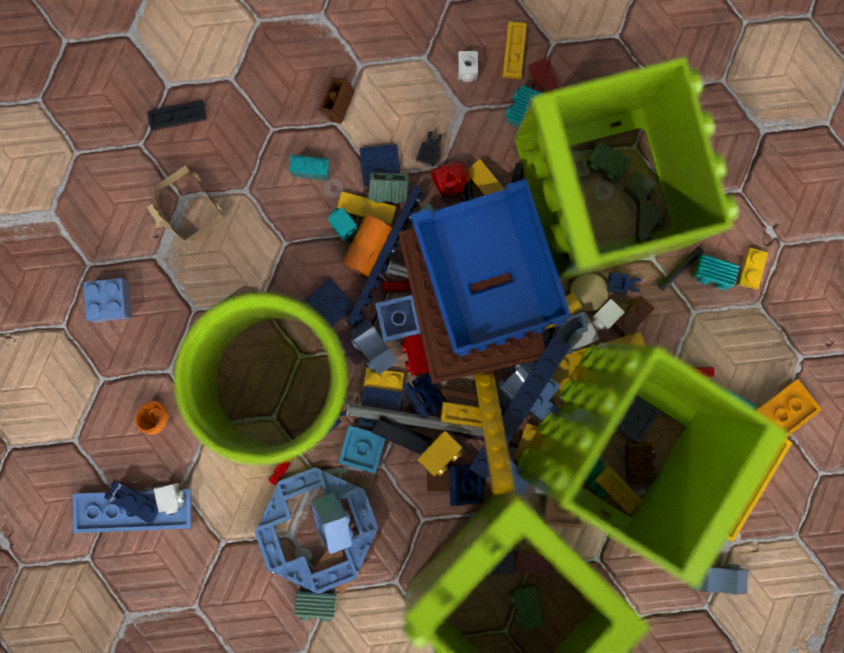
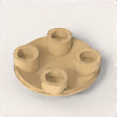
(590, 291)

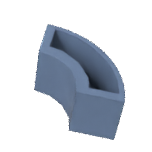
(571, 330)
(373, 347)
(508, 388)
(724, 580)

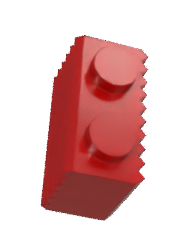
(416, 355)

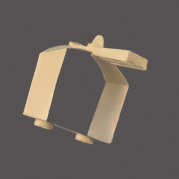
(160, 218)

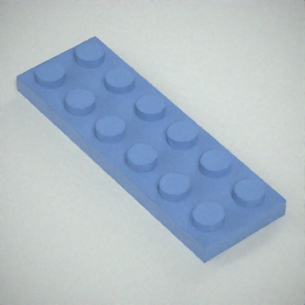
(98, 514)

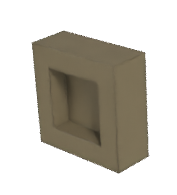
(580, 167)

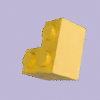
(440, 453)

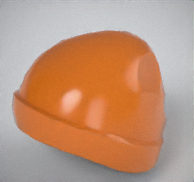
(152, 417)

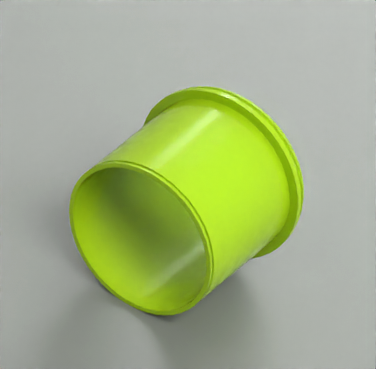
(198, 367)

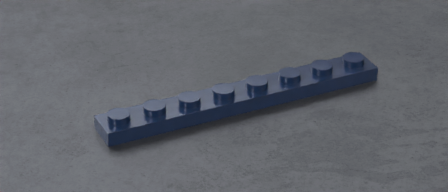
(389, 249)
(525, 398)

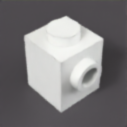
(467, 65)
(607, 315)
(169, 498)

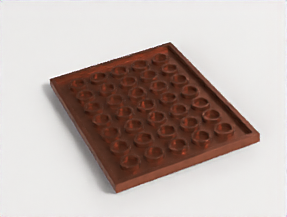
(439, 354)

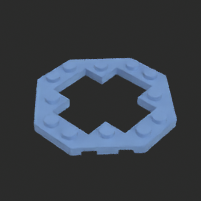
(299, 569)

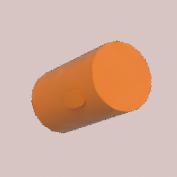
(366, 245)

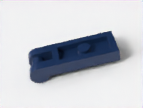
(133, 501)

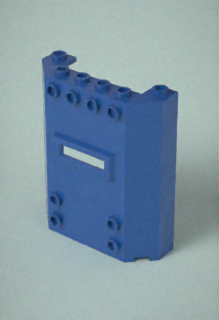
(485, 241)

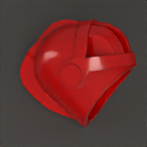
(450, 178)

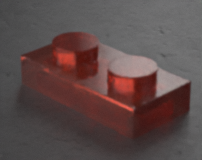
(542, 77)
(534, 564)

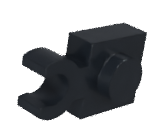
(429, 152)

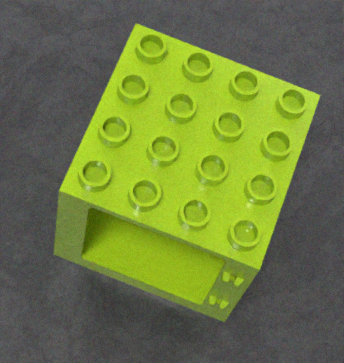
(651, 99)
(702, 479)
(466, 559)

